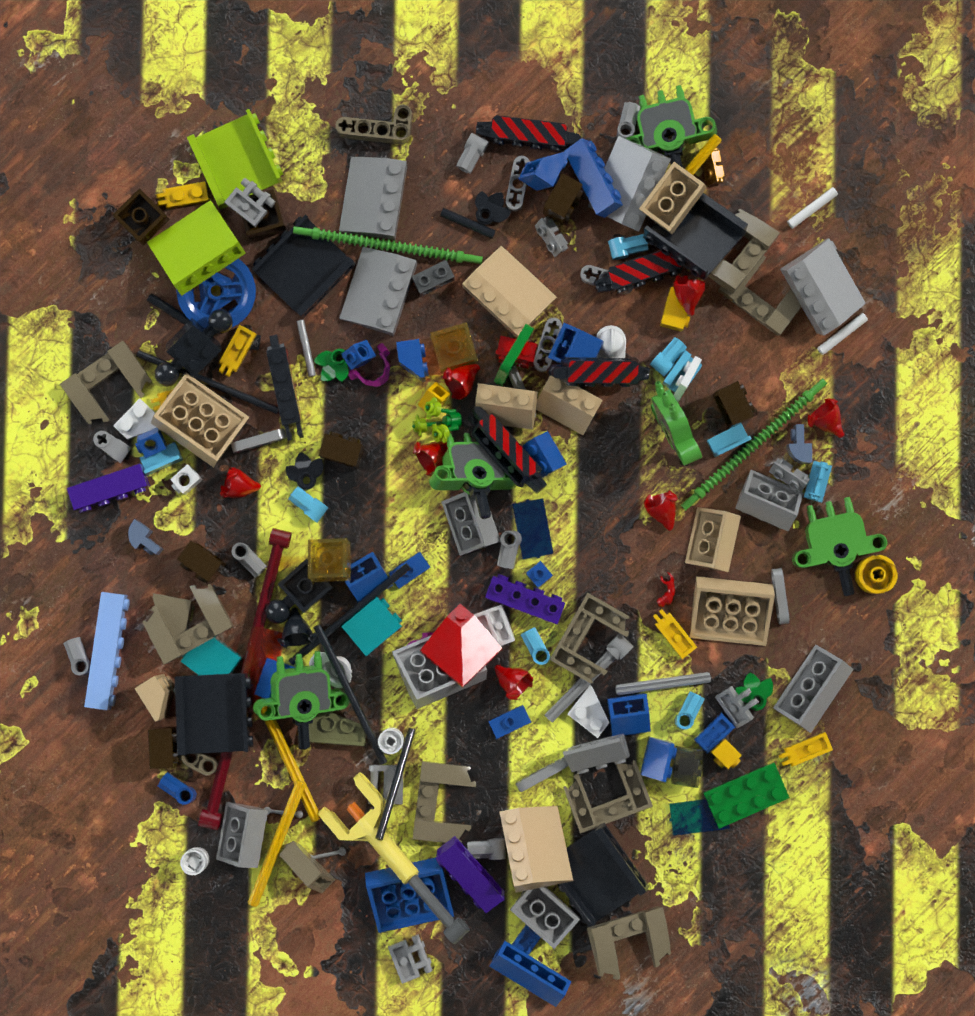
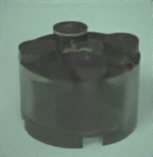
(687, 767)

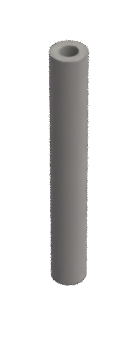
(306, 348)

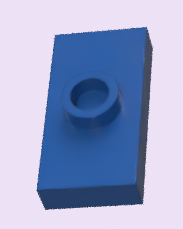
(418, 566)
(509, 721)
(714, 733)
(526, 940)

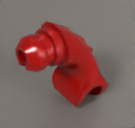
(668, 597)

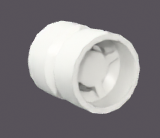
(391, 740)
(194, 861)

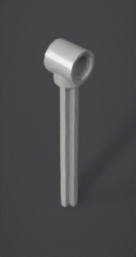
(616, 650)

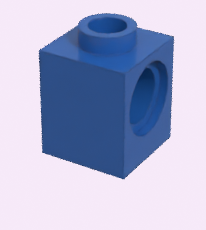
(358, 354)
(155, 435)
(539, 574)

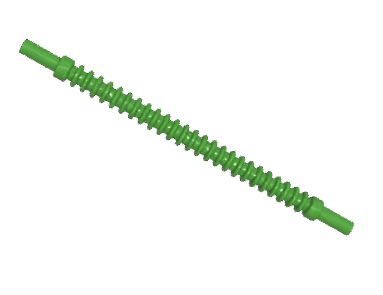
(316, 233)
(807, 396)

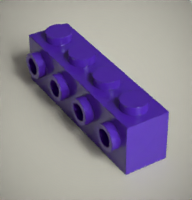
(108, 487)
(524, 599)
(469, 874)

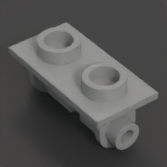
(546, 229)
(782, 470)

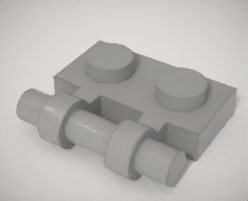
(245, 206)
(404, 961)

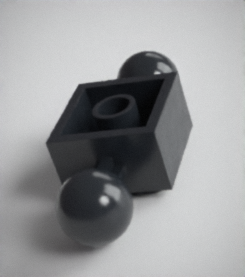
(193, 347)
(299, 592)

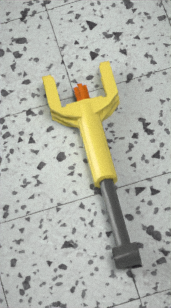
(366, 830)

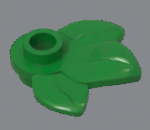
(332, 367)
(758, 689)

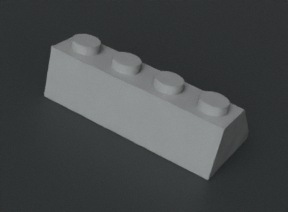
(813, 688)

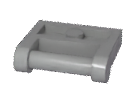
(389, 771)

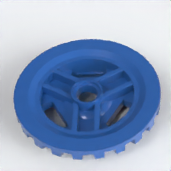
(240, 288)

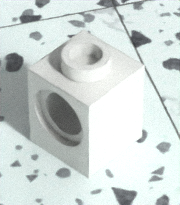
(193, 476)

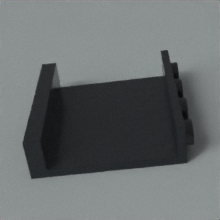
(700, 238)
(302, 268)
(213, 713)
(601, 876)

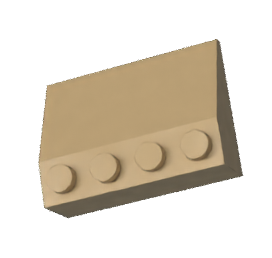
(508, 291)
(199, 419)
(731, 611)
(535, 847)

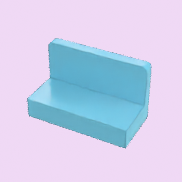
(677, 370)
(728, 440)
(161, 459)

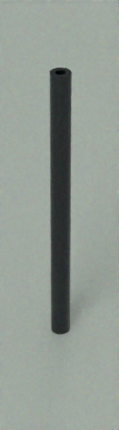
(395, 784)

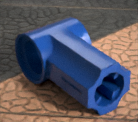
(176, 787)

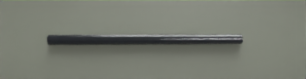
(214, 384)
(354, 610)
(350, 694)

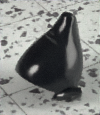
(296, 631)

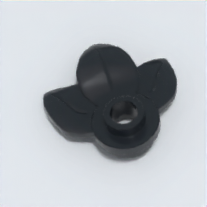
(493, 206)
(305, 468)

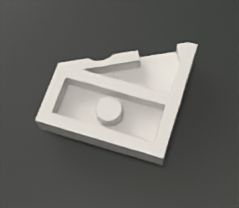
(683, 381)
(135, 420)
(496, 624)
(589, 712)

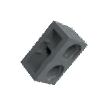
(433, 278)

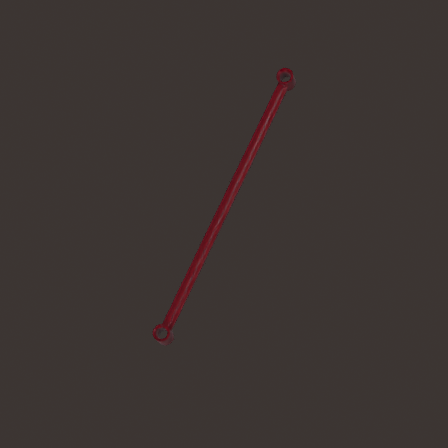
(279, 539)

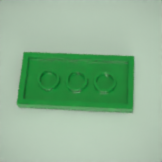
(746, 795)

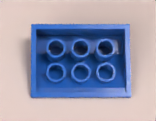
(398, 904)

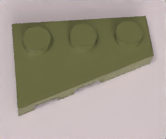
(337, 730)

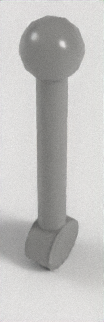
(299, 814)
(342, 851)

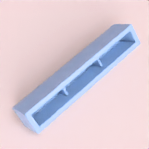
(106, 650)

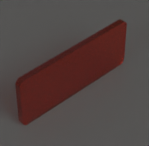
(262, 645)

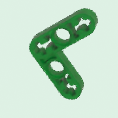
(513, 354)

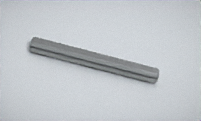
(663, 683)

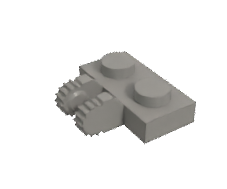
(735, 707)

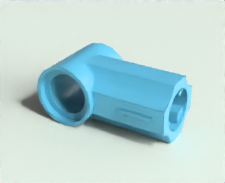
(623, 247)
(665, 360)
(311, 506)
(535, 644)
(690, 709)

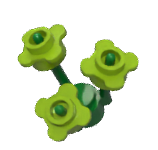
(441, 429)

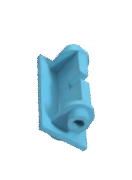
(818, 481)

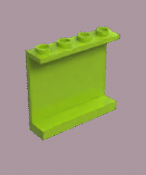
(234, 154)
(196, 248)

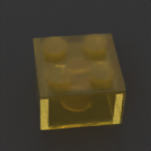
(454, 347)
(329, 560)

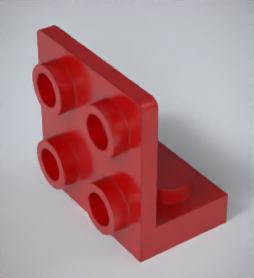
(525, 358)

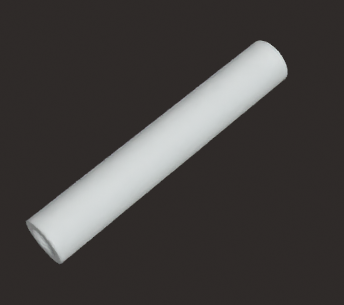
(811, 208)
(842, 334)

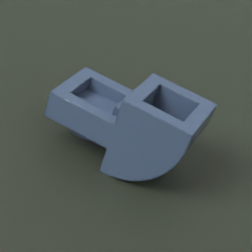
(799, 451)
(138, 536)

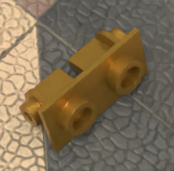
(712, 172)

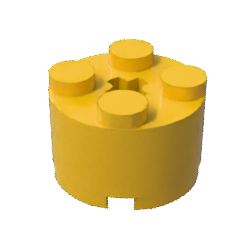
(886, 570)

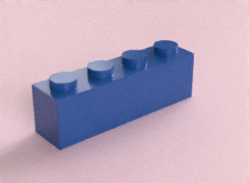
(595, 180)
(530, 973)

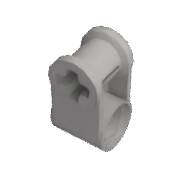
(114, 447)

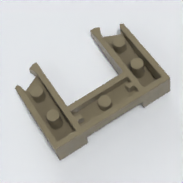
(761, 239)
(773, 319)
(117, 358)
(589, 611)
(172, 647)
(431, 775)
(634, 802)
(603, 935)

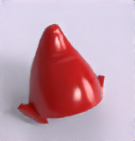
(688, 292)
(461, 380)
(827, 418)
(430, 455)
(238, 484)
(662, 508)
(513, 681)

